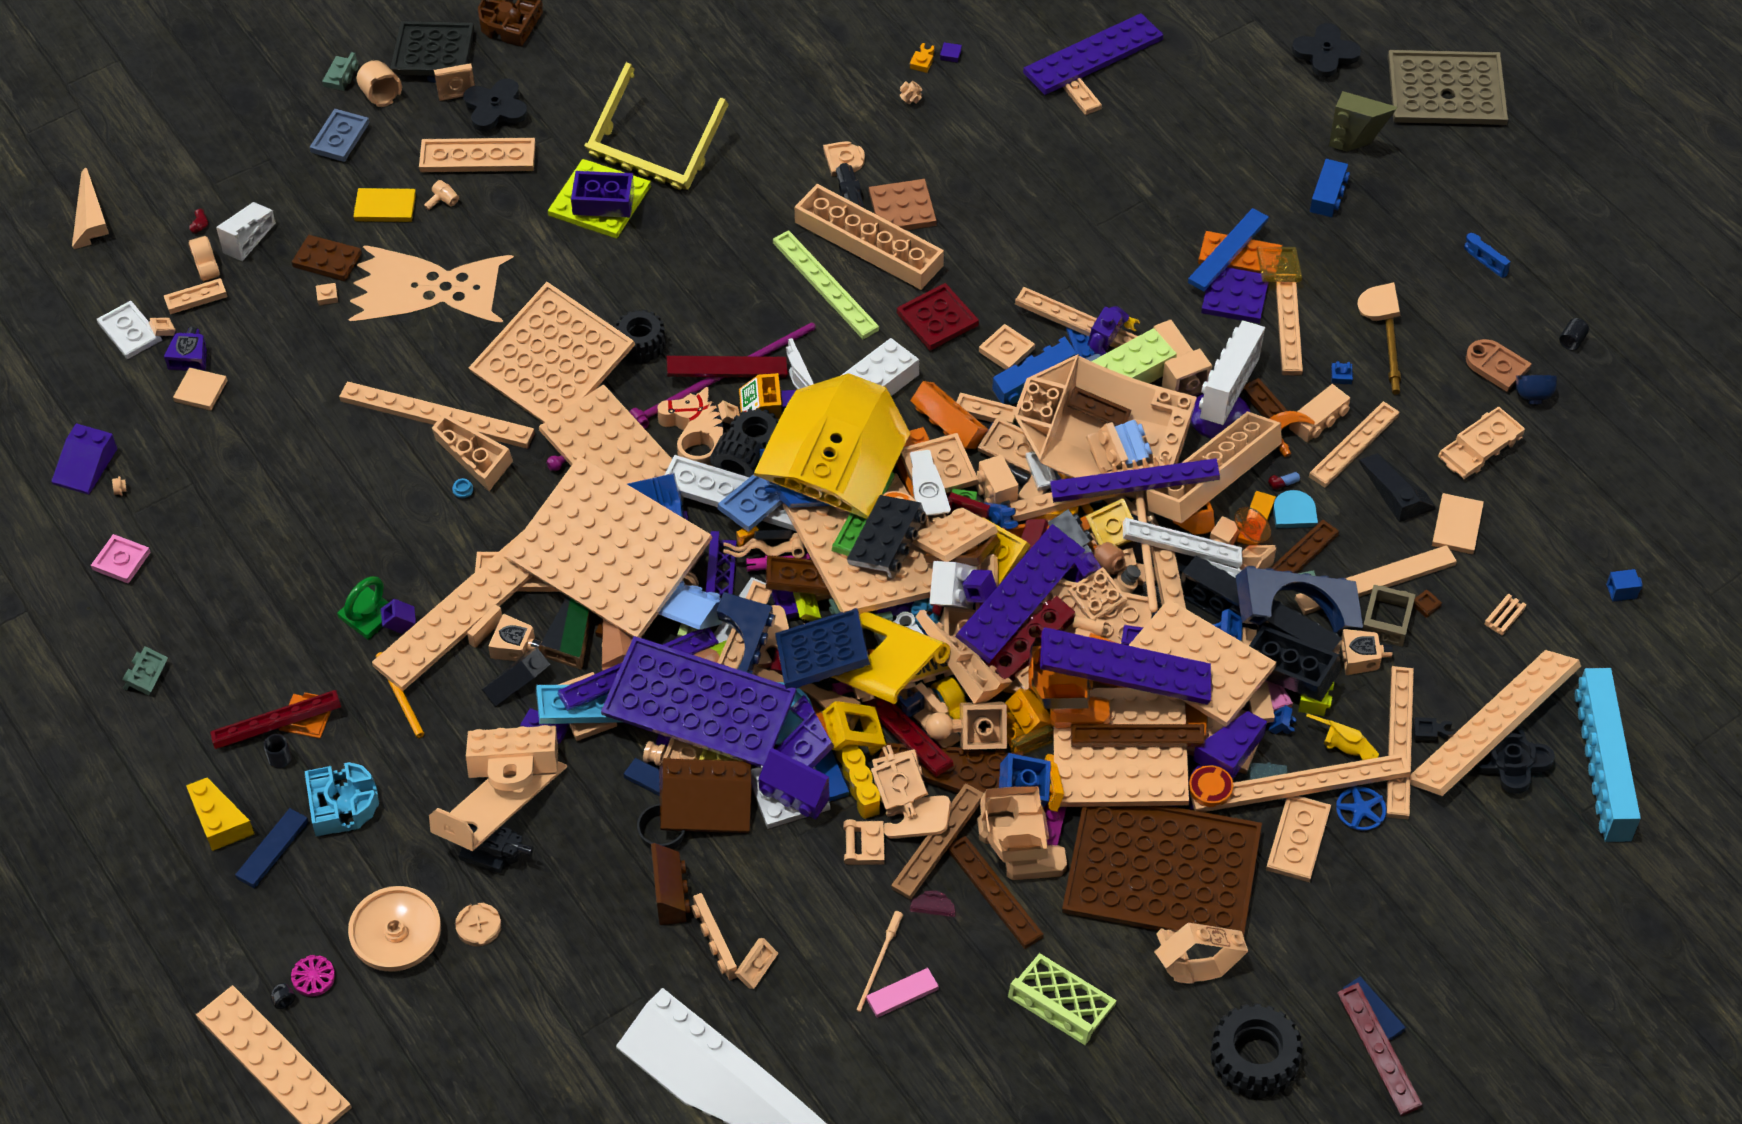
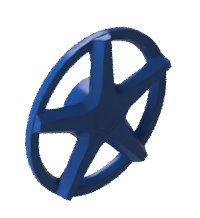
(1361, 808)

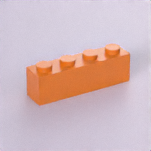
(948, 414)

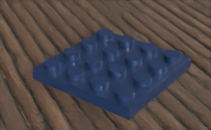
(822, 649)

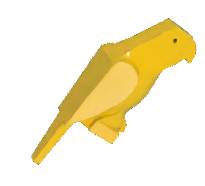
(1347, 739)

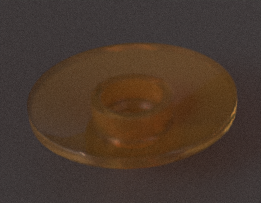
(1252, 524)

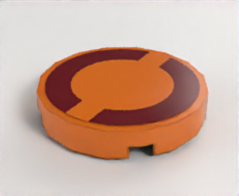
(1211, 786)

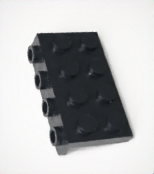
(887, 535)

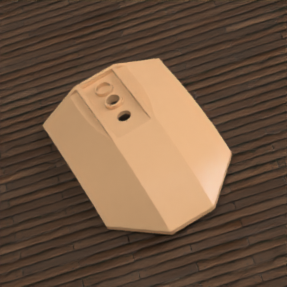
(1061, 432)

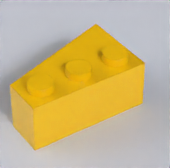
(218, 815)

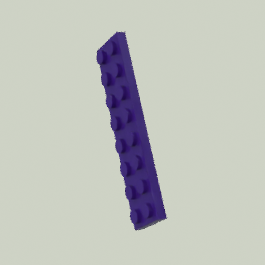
(1093, 53)
(1019, 593)
(1125, 666)

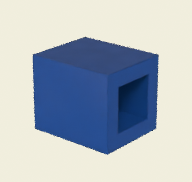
(1624, 585)

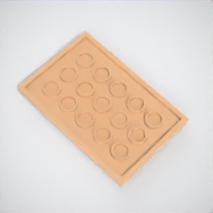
(607, 437)
(1235, 667)

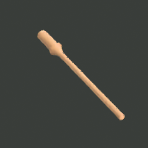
(890, 933)

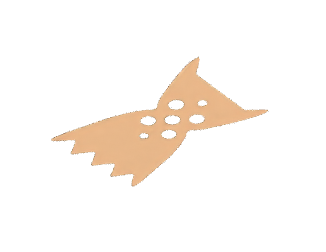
(391, 290)

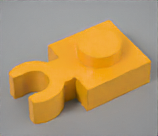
(922, 60)

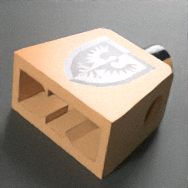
(512, 639)
(1362, 651)

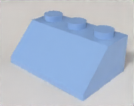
(692, 607)

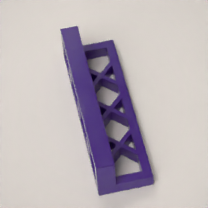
(714, 563)

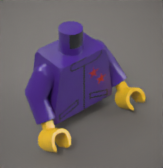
(1107, 327)

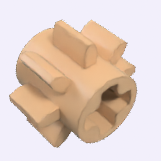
(911, 92)

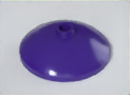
(1211, 429)

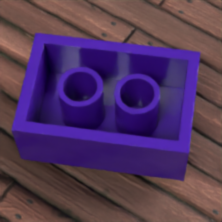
(602, 194)

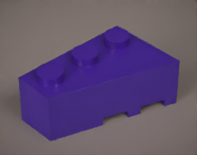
(1232, 744)

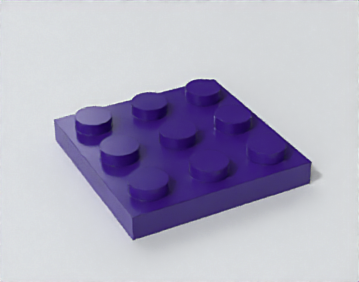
(1236, 295)

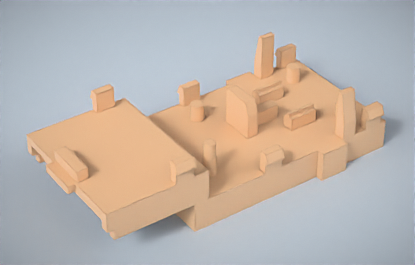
(1481, 442)

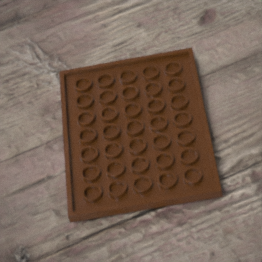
(1162, 867)

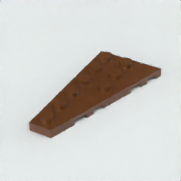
(970, 766)

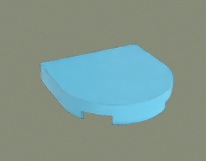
(1294, 510)

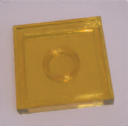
(1279, 264)

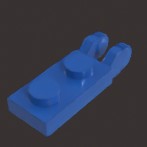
(1487, 255)
(1001, 515)

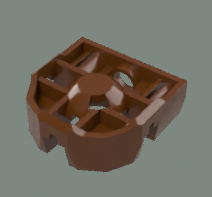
(513, 28)

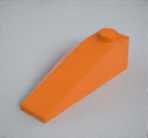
(1200, 522)

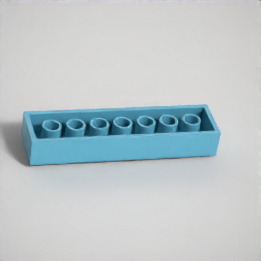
(1607, 755)

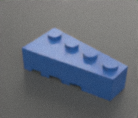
(1010, 383)

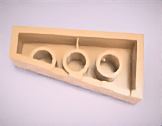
(474, 451)

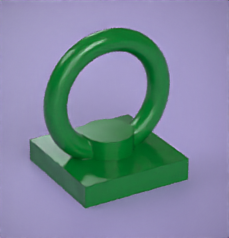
(364, 607)

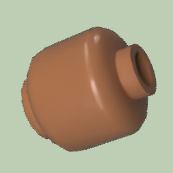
(1109, 557)

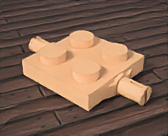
(899, 781)

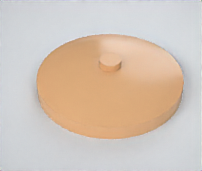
(394, 928)

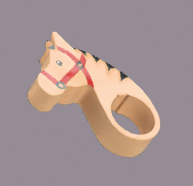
(697, 418)

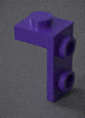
(1084, 566)

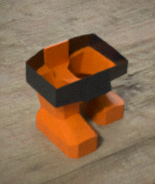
(1065, 694)

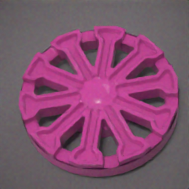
(313, 975)

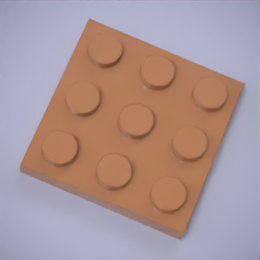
(904, 204)

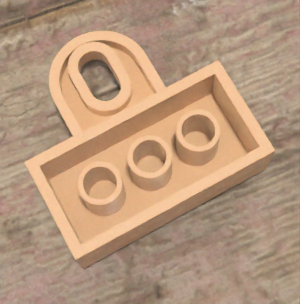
(511, 752)

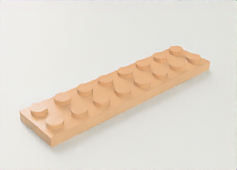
(272, 1059)

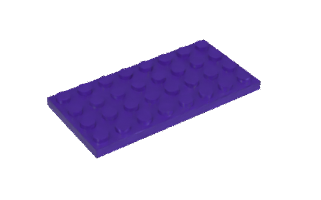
(698, 701)

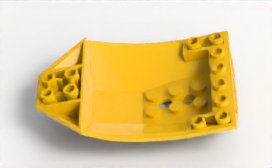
(863, 460)

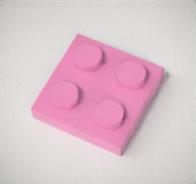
(120, 558)

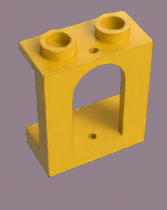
(839, 730)

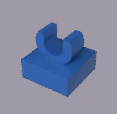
(1341, 373)
(1282, 721)

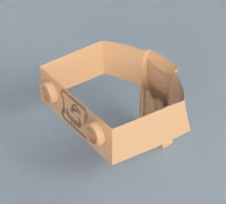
(1177, 963)

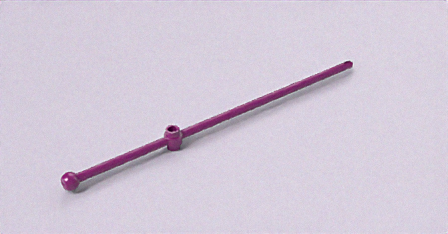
(555, 463)

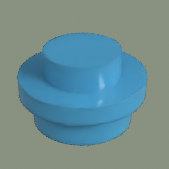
(462, 488)

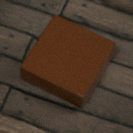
(1426, 603)

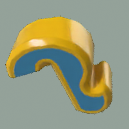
(951, 694)

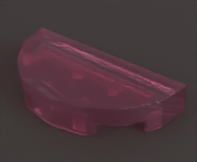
(933, 903)

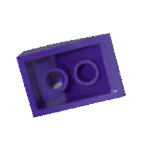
(84, 458)

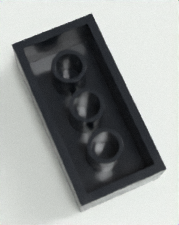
(1298, 663)

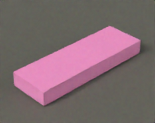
(902, 992)

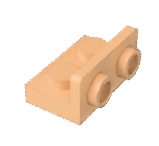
(1107, 447)

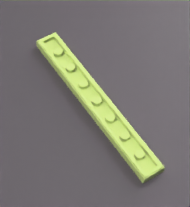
(826, 285)

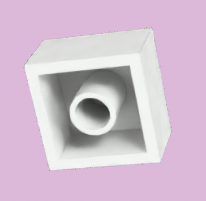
(947, 584)

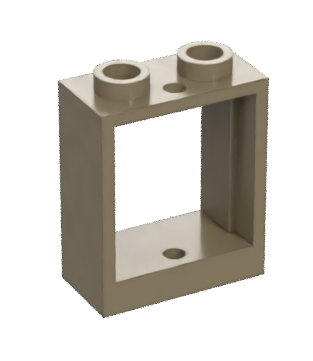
(1393, 633)

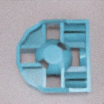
(356, 796)

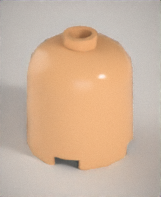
(378, 83)

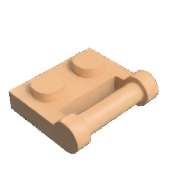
(872, 842)

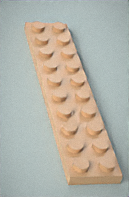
(451, 619)
(1494, 722)

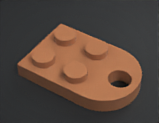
(1496, 363)

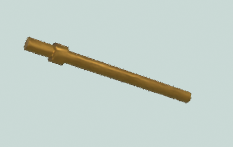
(1394, 374)

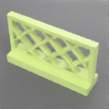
(1052, 1009)

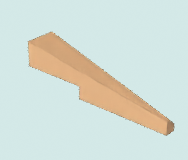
(89, 217)
(973, 674)

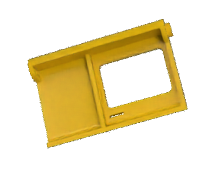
(895, 659)

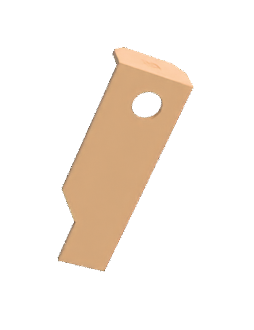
(486, 809)

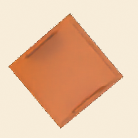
(311, 726)

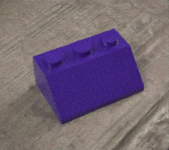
(794, 784)

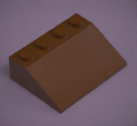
(705, 795)

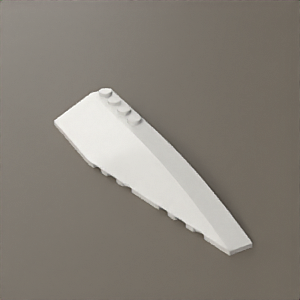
(707, 1068)

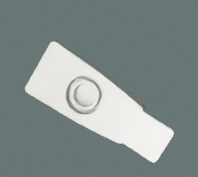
(798, 371)
(928, 484)

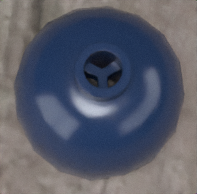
(1536, 387)

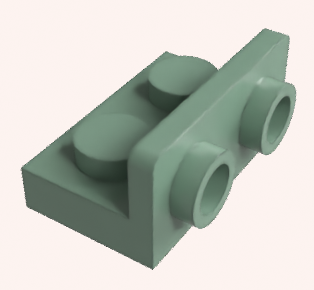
(341, 72)
(145, 671)

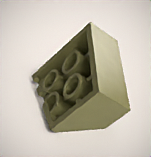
(1358, 121)

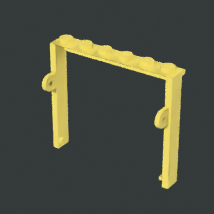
(646, 168)

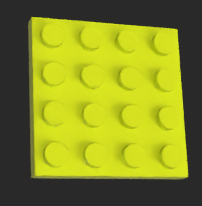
(609, 226)

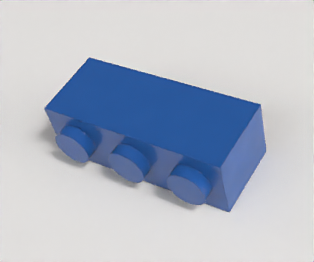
(1329, 188)

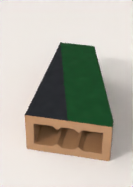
(568, 635)

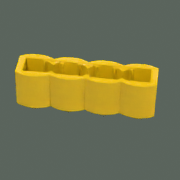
(860, 780)

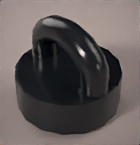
(282, 996)

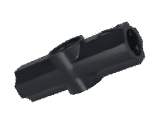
(848, 185)

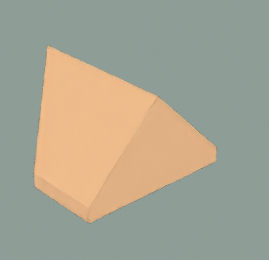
(1259, 556)

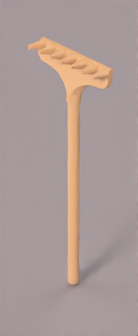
(1146, 552)

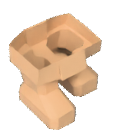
(1018, 833)

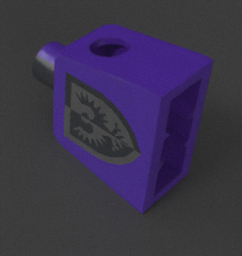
(187, 351)

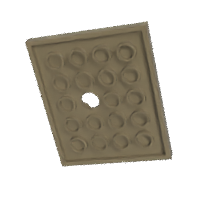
(1471, 77)

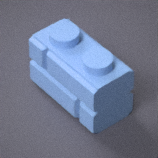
(1133, 442)

